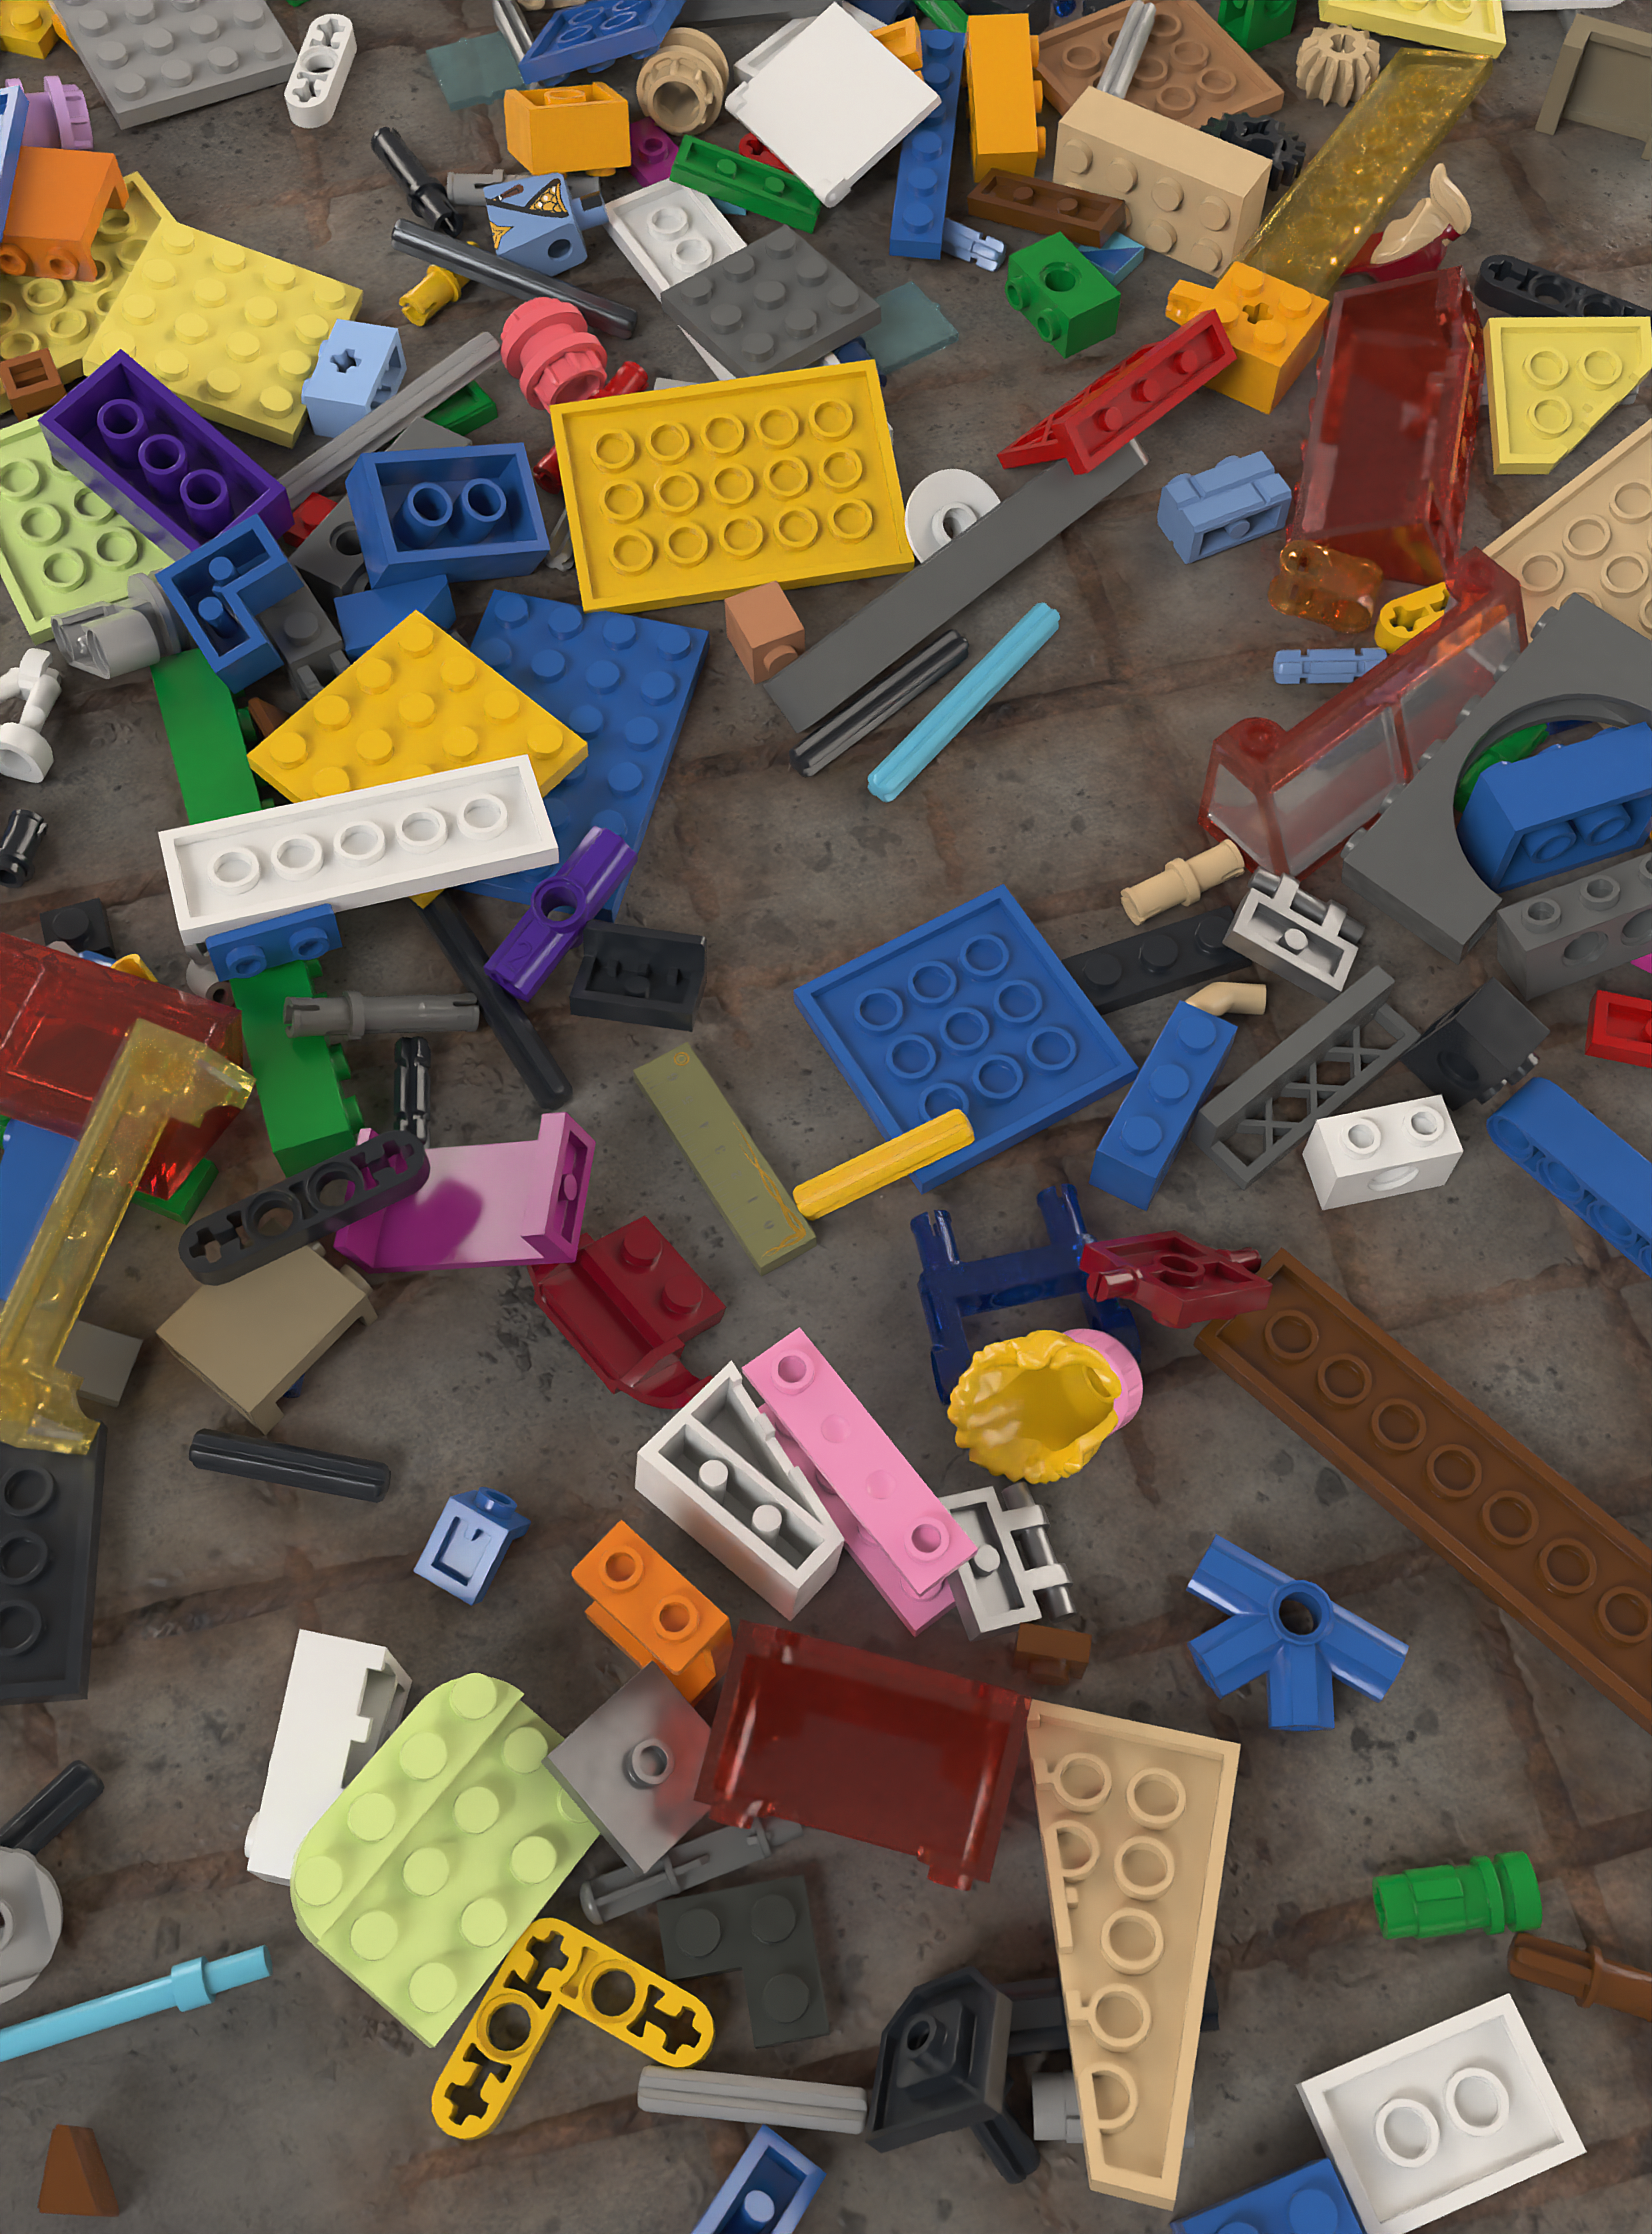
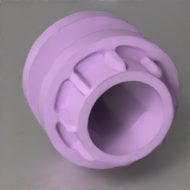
(56, 117)

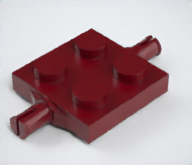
(1176, 1277)

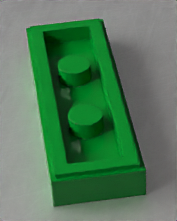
(745, 183)

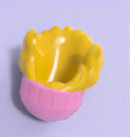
(1044, 1402)

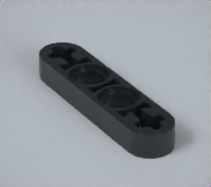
(1573, 296)
(310, 1217)

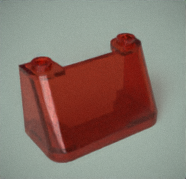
(864, 1749)

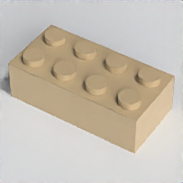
(1179, 185)

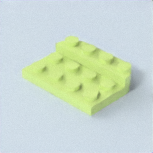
(440, 1853)

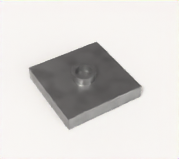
(637, 1768)

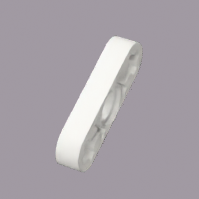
(327, 86)

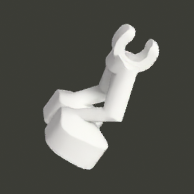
(22, 748)

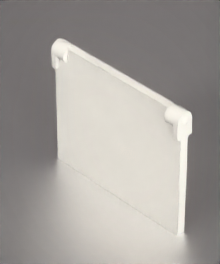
(832, 104)

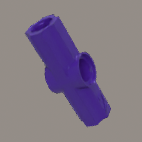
(540, 943)

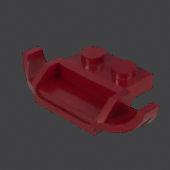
(630, 1311)

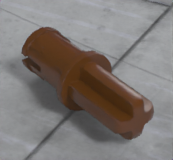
(1581, 1974)

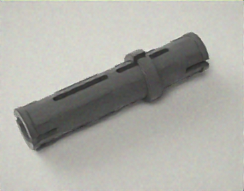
(361, 1015)

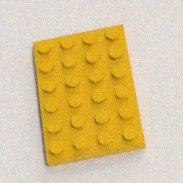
(731, 488)

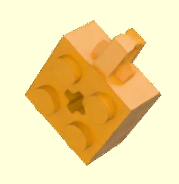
(568, 129)
(1268, 325)

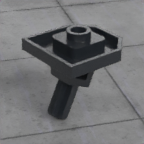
(948, 2072)

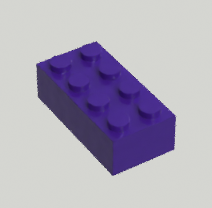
(159, 460)

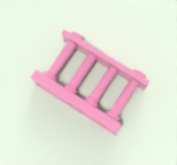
(865, 1483)

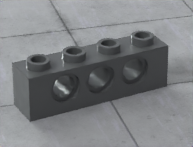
(332, 554)
(1577, 928)

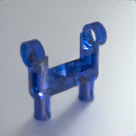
(963, 1289)

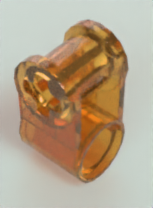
(1332, 589)

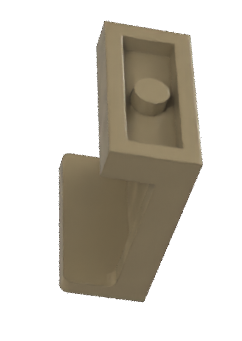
(1602, 81)
(266, 1327)

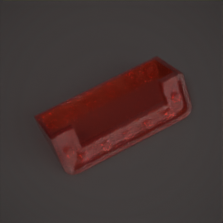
(1386, 443)

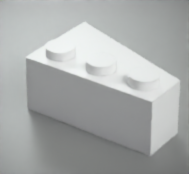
(334, 1718)

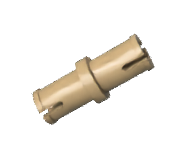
(1182, 882)

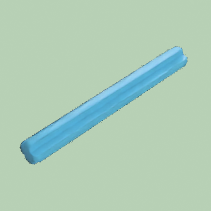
(963, 702)

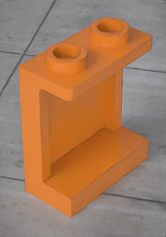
(57, 212)
(655, 1612)

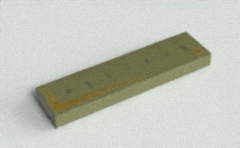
(725, 1159)

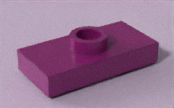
(650, 152)

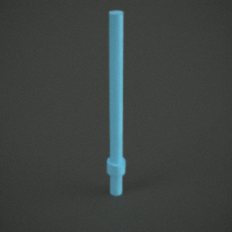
(188, 1987)

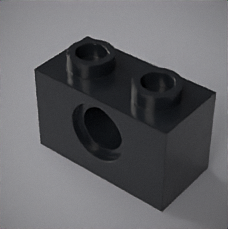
(1477, 1046)

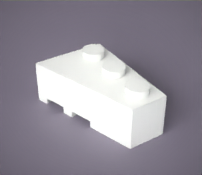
(740, 1495)

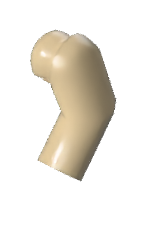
(1230, 998)

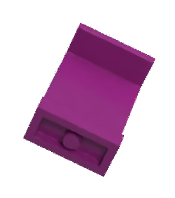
(481, 1206)

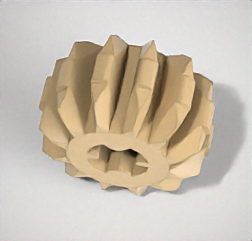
(1337, 64)

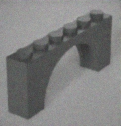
(1411, 859)

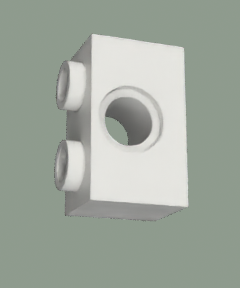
(1382, 1152)

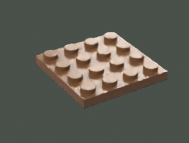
(1184, 71)

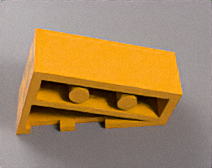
(1002, 94)

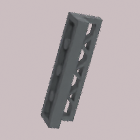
(1289, 1062)

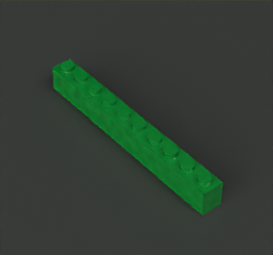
(295, 1076)

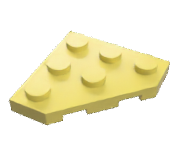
(1557, 382)

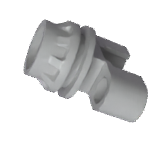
(124, 634)

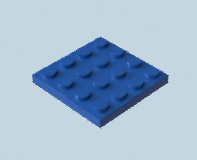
(969, 1021)

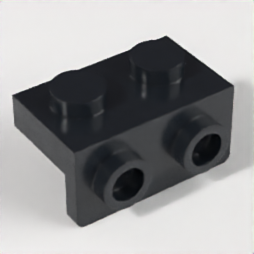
(640, 976)

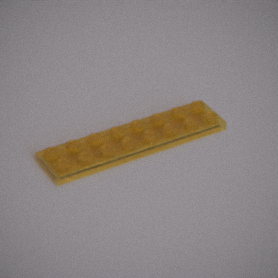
(1364, 167)

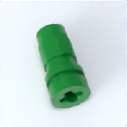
(1459, 1898)

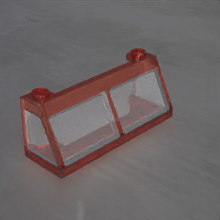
(1306, 790)

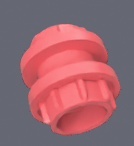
(552, 353)

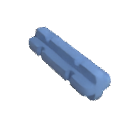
(968, 245)
(1324, 665)

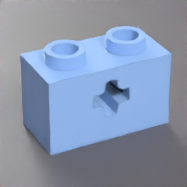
(353, 375)

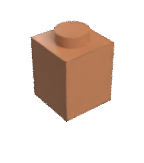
(764, 630)

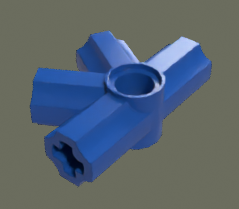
(1295, 1665)

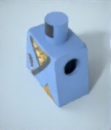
(541, 223)

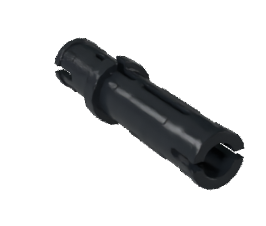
(424, 193)

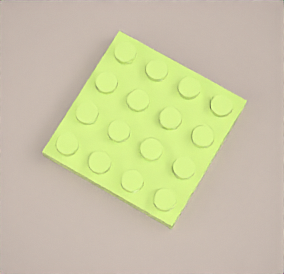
(59, 537)

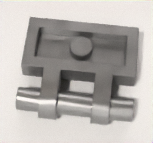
(1295, 934)
(993, 1586)

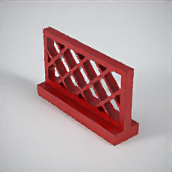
(1126, 398)

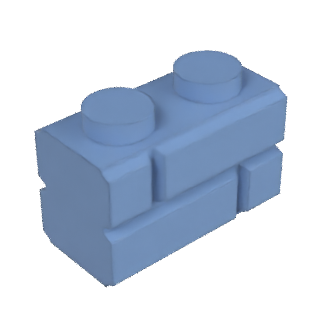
(1223, 506)

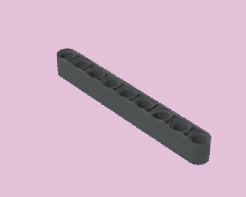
(944, 585)

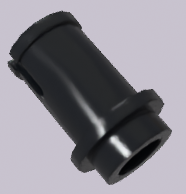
(20, 846)

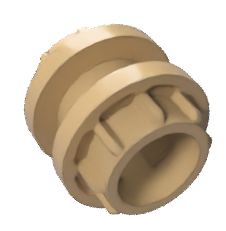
(683, 82)

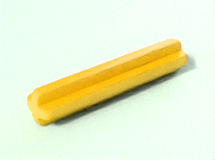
(883, 1164)

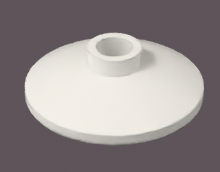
(945, 497)

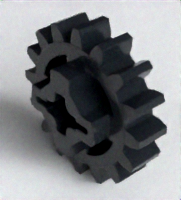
(1266, 138)

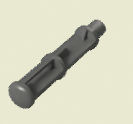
(684, 1867)

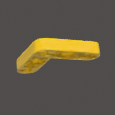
(574, 1991)

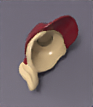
(1418, 240)

